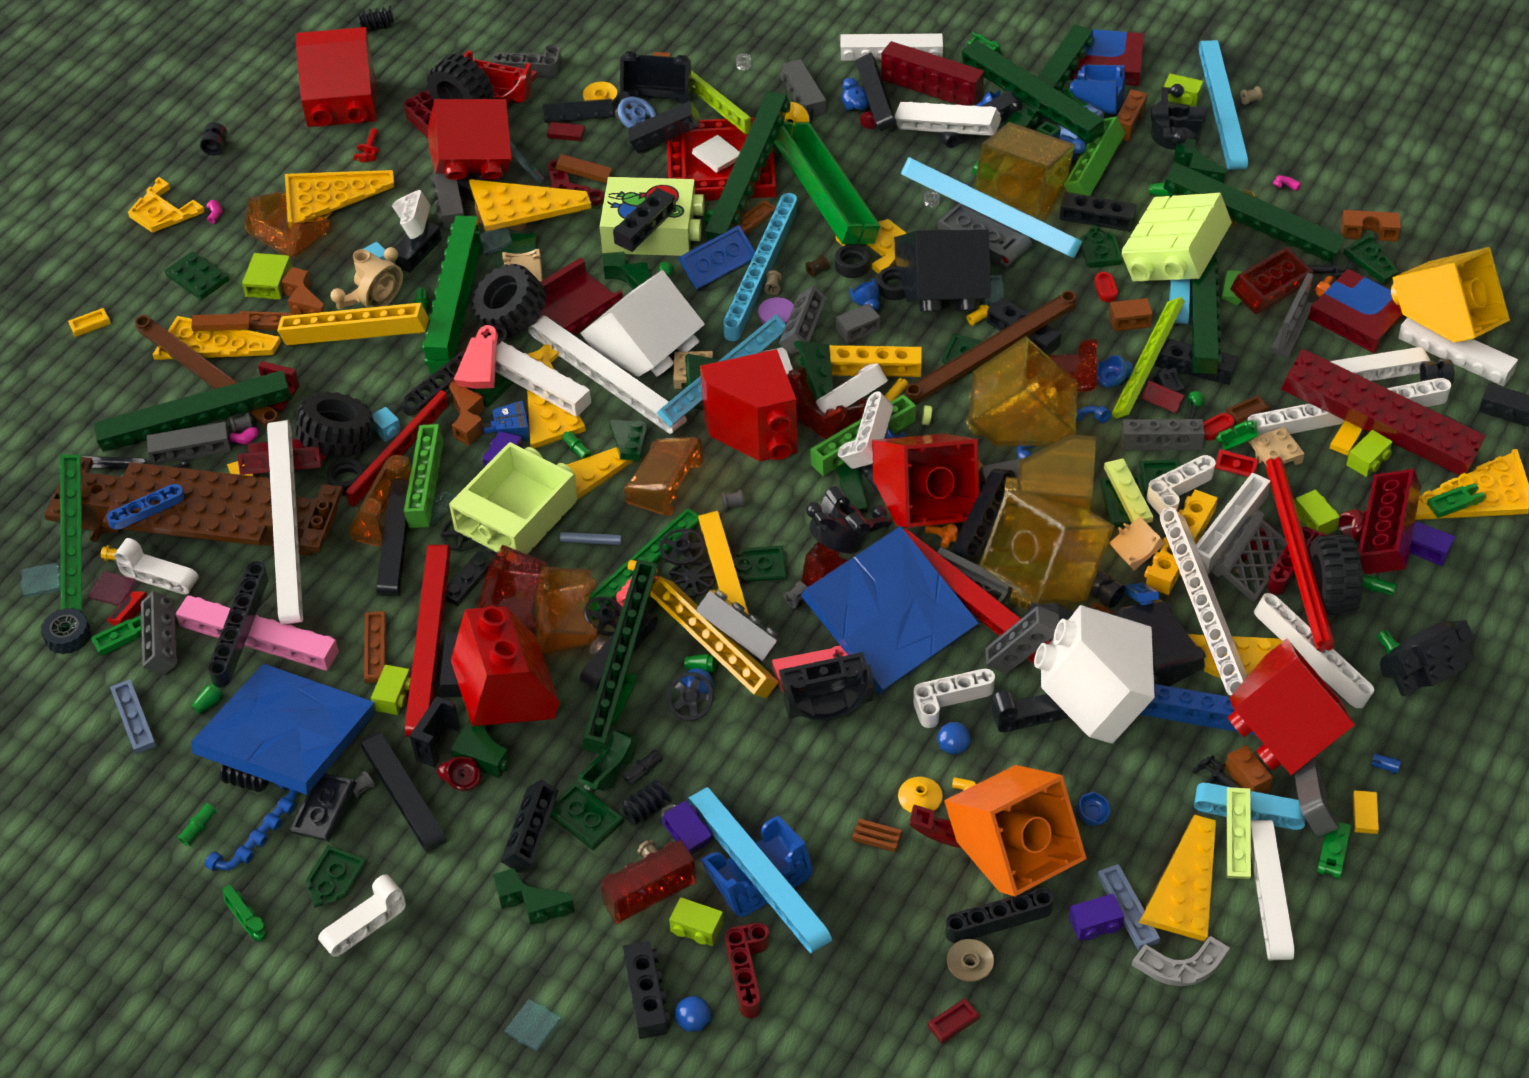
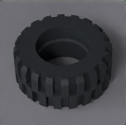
(458, 79)
(499, 288)
(334, 424)
(1338, 573)

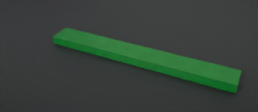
(71, 531)
(650, 552)

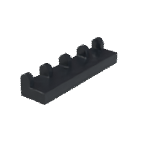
(578, 110)

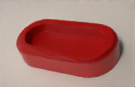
(1106, 287)
(1217, 424)

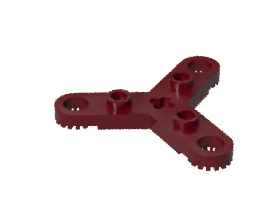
(560, 180)

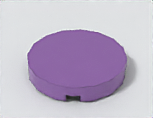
(774, 306)

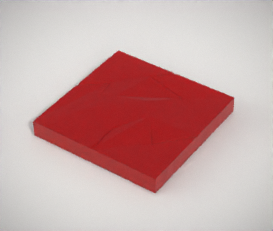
(685, 165)

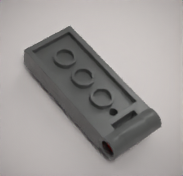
(1004, 243)

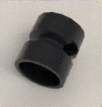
(213, 138)
(1432, 370)
(1107, 590)

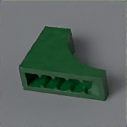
(477, 744)

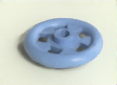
(636, 113)

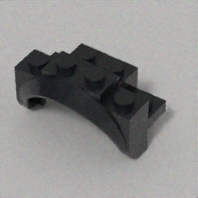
(1429, 656)
(825, 687)

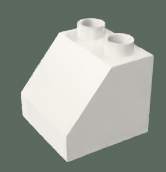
(646, 327)
(1098, 671)

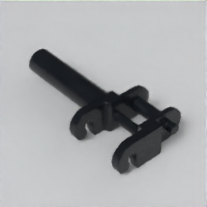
(1330, 269)
(1217, 775)

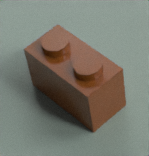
(1130, 314)
(1248, 770)

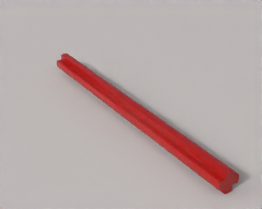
(1300, 555)

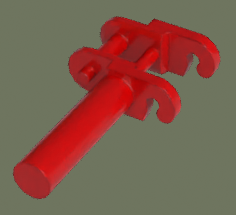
(368, 148)

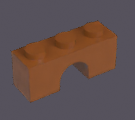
(1131, 112)
(1383, 223)

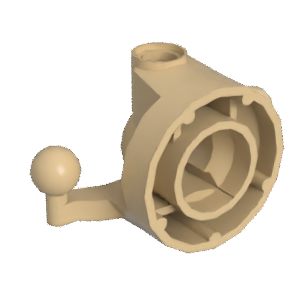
(376, 280)

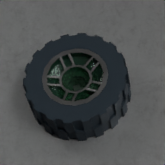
(66, 631)

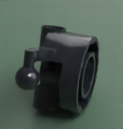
(1176, 122)
(841, 524)

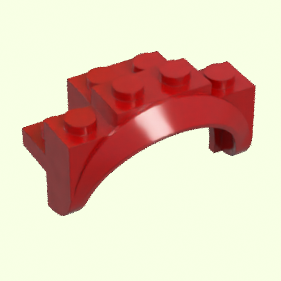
(507, 81)

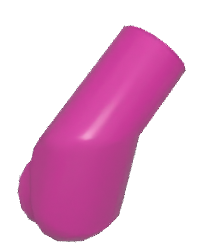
(1288, 181)
(216, 211)
(246, 437)

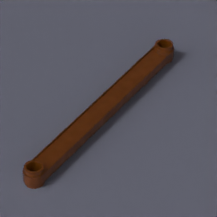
(991, 347)
(195, 363)

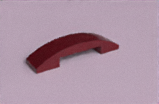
(932, 826)

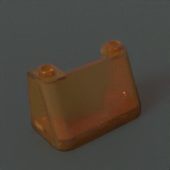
(268, 222)
(662, 473)
(366, 523)
(560, 607)

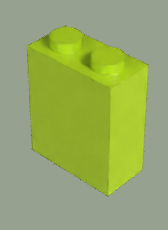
(265, 276)

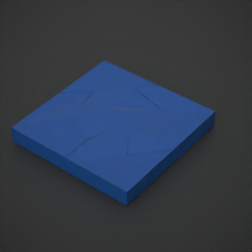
(890, 608)
(283, 728)

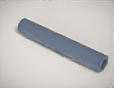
(591, 538)

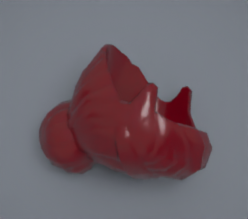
(1352, 523)
(452, 770)

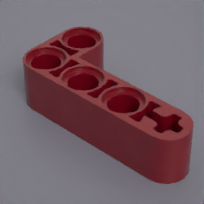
(419, 110)
(1283, 570)
(745, 971)

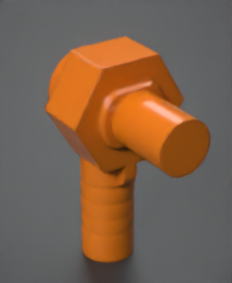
(1323, 286)
(948, 533)

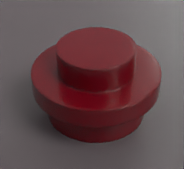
(867, 120)

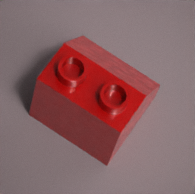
(336, 77)
(469, 138)
(751, 405)
(927, 478)
(501, 669)
(1288, 709)

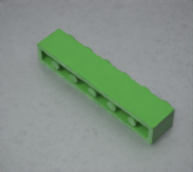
(1095, 159)

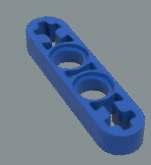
(145, 506)

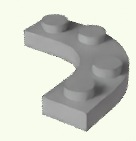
(1185, 971)

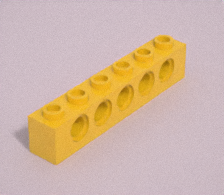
(892, 360)
(1197, 513)

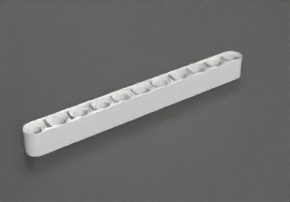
(602, 371)
(1310, 417)
(285, 523)
(1175, 525)

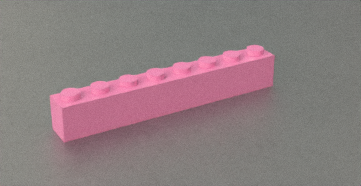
(264, 635)

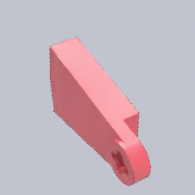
(479, 361)
(806, 658)

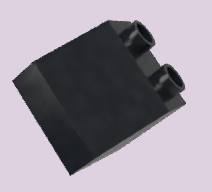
(944, 267)

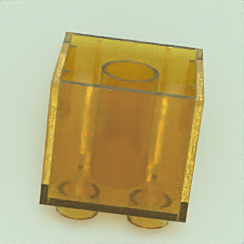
(1024, 169)
(1022, 398)
(1059, 471)
(1046, 547)

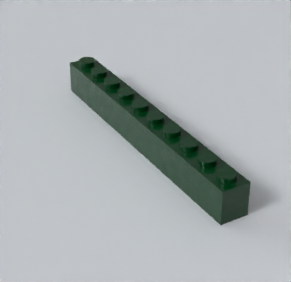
(1058, 71)
(1034, 92)
(749, 164)
(1258, 213)
(1205, 320)
(193, 410)
(619, 657)

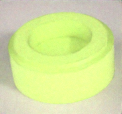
(926, 416)

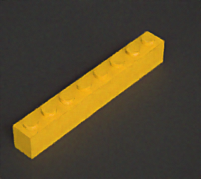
(353, 324)
(718, 643)

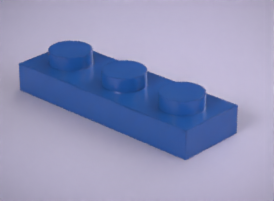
(1141, 593)

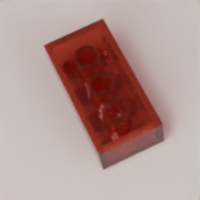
(1270, 280)
(657, 874)

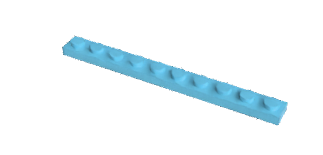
(692, 395)

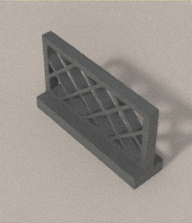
(1294, 321)
(1236, 549)
(979, 576)

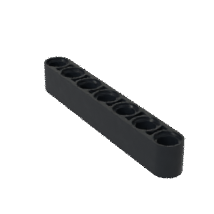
(875, 91)
(443, 373)
(393, 540)
(238, 624)
(403, 792)

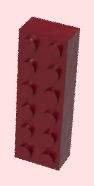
(932, 75)
(1389, 521)

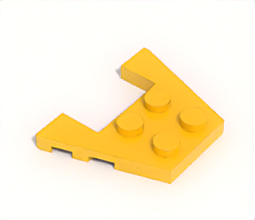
(157, 213)
(884, 244)

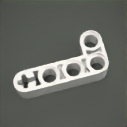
(413, 212)
(854, 389)
(872, 427)
(1165, 489)
(152, 570)
(948, 691)
(364, 919)

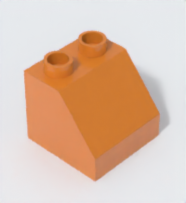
(1017, 828)

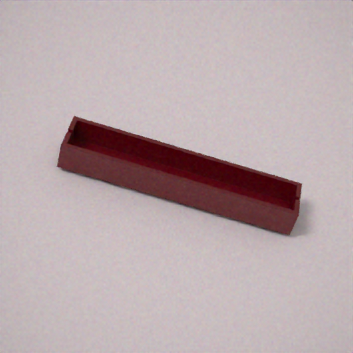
(1383, 411)

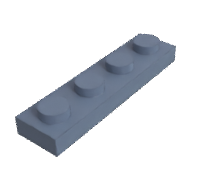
(133, 716)
(1116, 883)

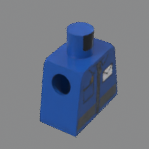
(510, 420)

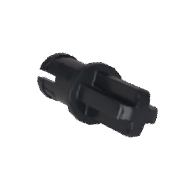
(642, 767)

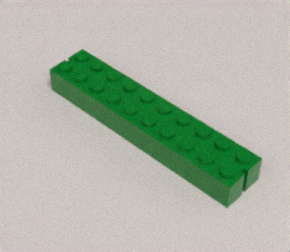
(827, 184)
(453, 293)

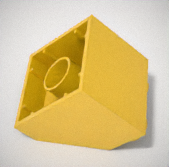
(1453, 295)

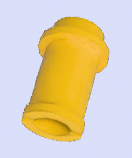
(977, 315)
(108, 552)

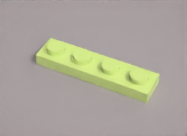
(1128, 490)
(1238, 833)

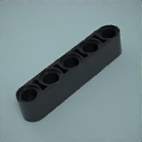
(1005, 104)
(982, 515)
(594, 669)
(1007, 907)

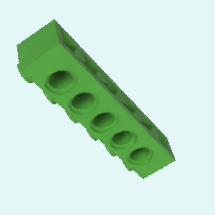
(825, 454)
(423, 476)

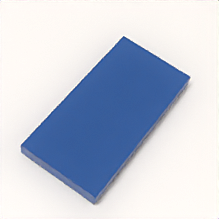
(717, 257)

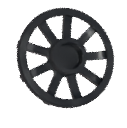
(693, 578)

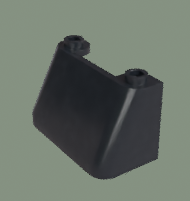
(655, 76)
(1172, 648)

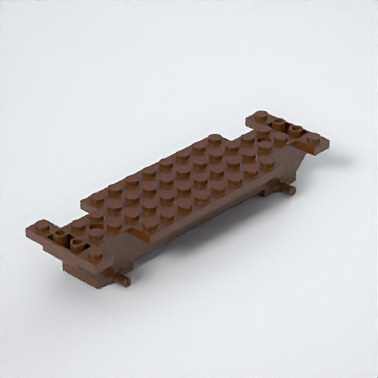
(213, 507)

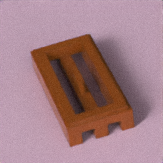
(879, 832)

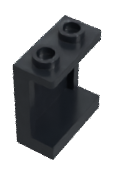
(424, 737)

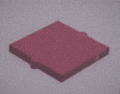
(112, 588)

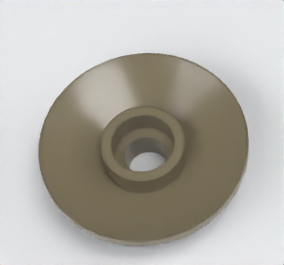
(970, 952)

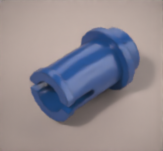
(1386, 763)

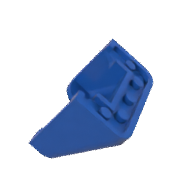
(1101, 87)
(781, 847)

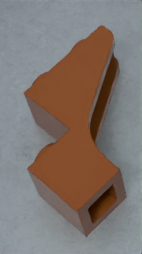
(301, 299)
(469, 406)

